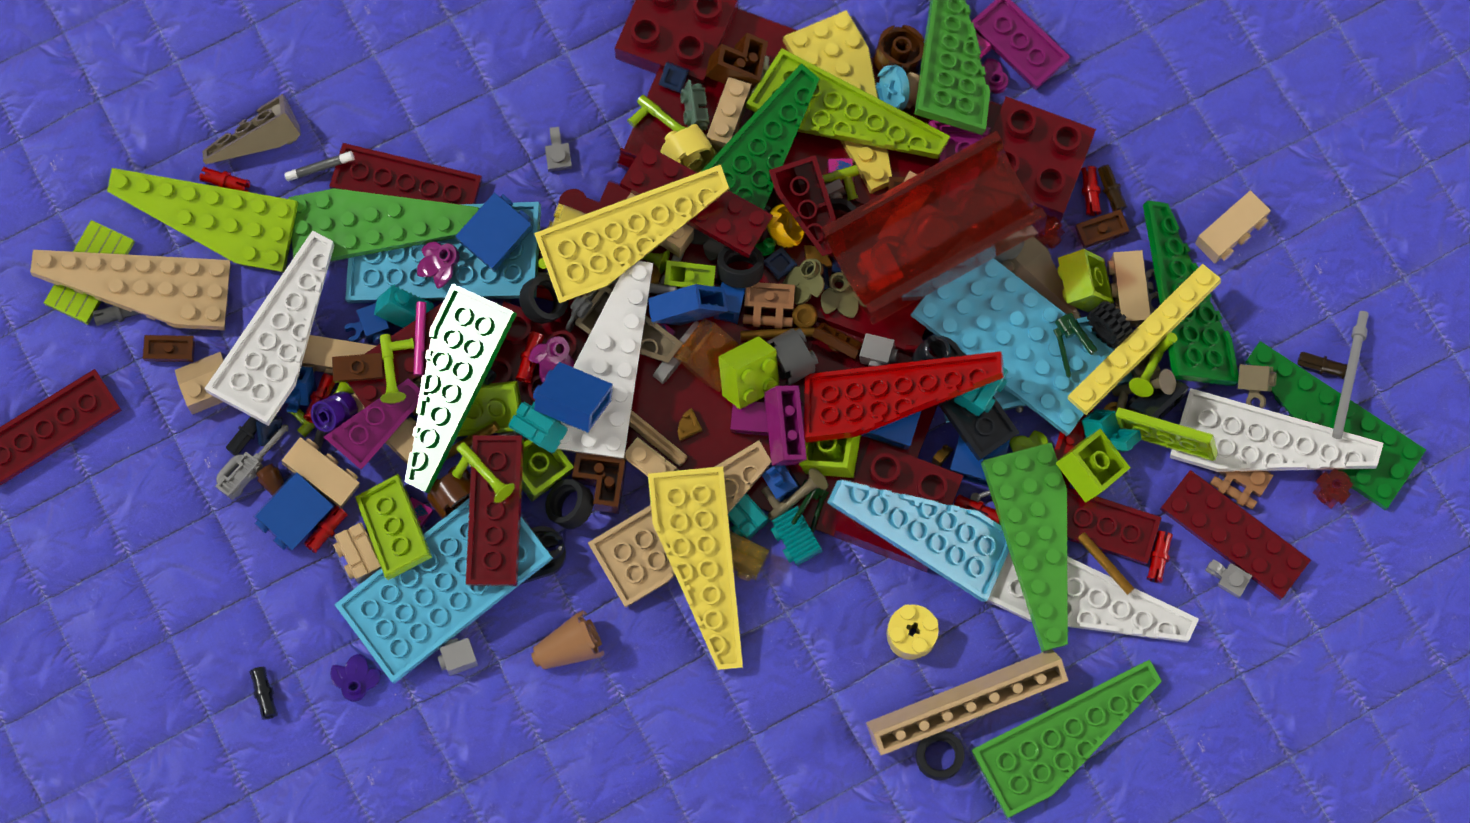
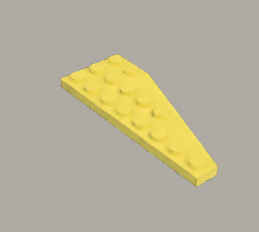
(841, 51)
(607, 242)
(695, 534)

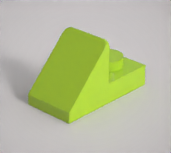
(688, 274)

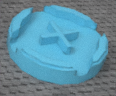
(893, 86)

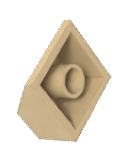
(193, 380)

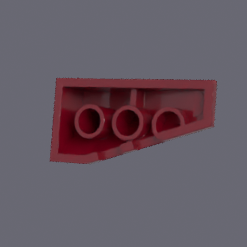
(806, 197)

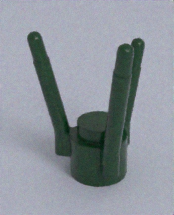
(1069, 327)
(814, 494)

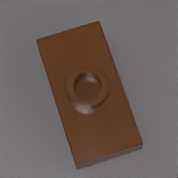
(837, 340)
(357, 367)

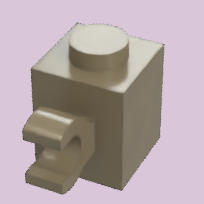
(1255, 380)

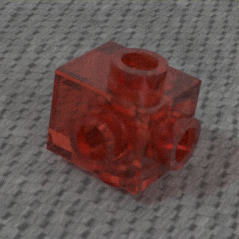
(1051, 235)
(1327, 493)

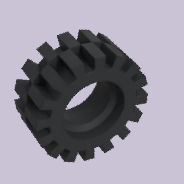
(1109, 324)

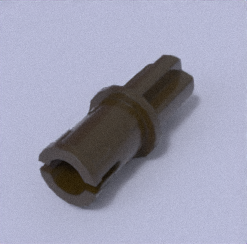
(1111, 188)
(1322, 364)

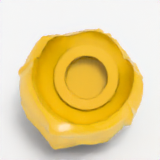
(784, 227)

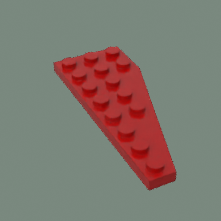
(867, 398)

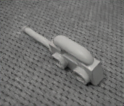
(246, 471)

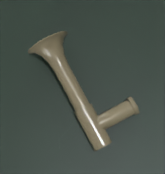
(1165, 382)
(815, 481)

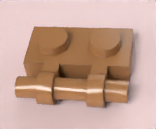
(769, 297)
(1250, 480)

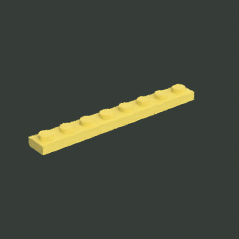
(1144, 339)

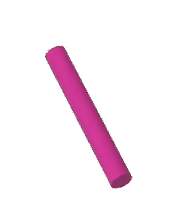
(419, 338)

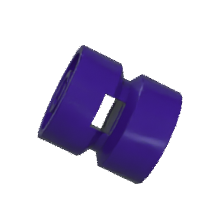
(333, 411)

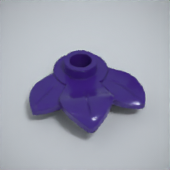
(355, 674)

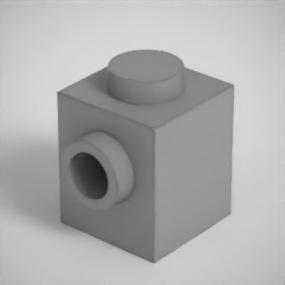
(878, 351)
(457, 656)

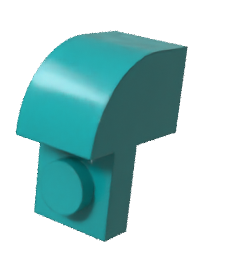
(1106, 420)

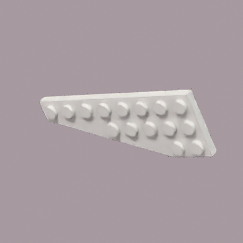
(271, 349)
(613, 356)
(1269, 441)
(1100, 605)

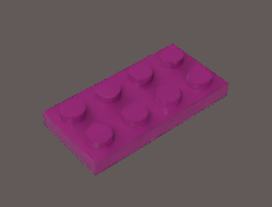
(1020, 42)

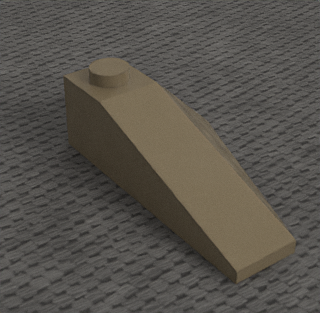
(268, 130)
(1039, 272)
(656, 341)

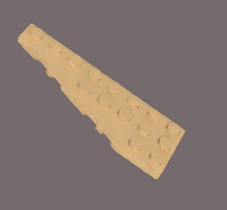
(169, 289)
(632, 550)

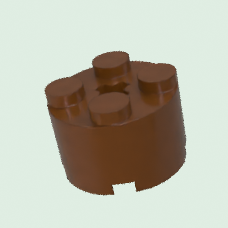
(900, 47)
(449, 492)

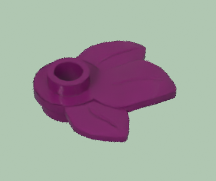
(994, 72)
(436, 264)
(548, 357)

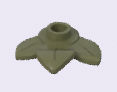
(807, 280)
(840, 299)

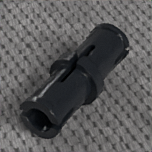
(263, 693)

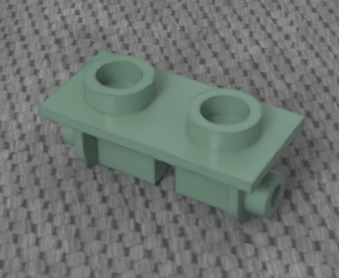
(692, 98)

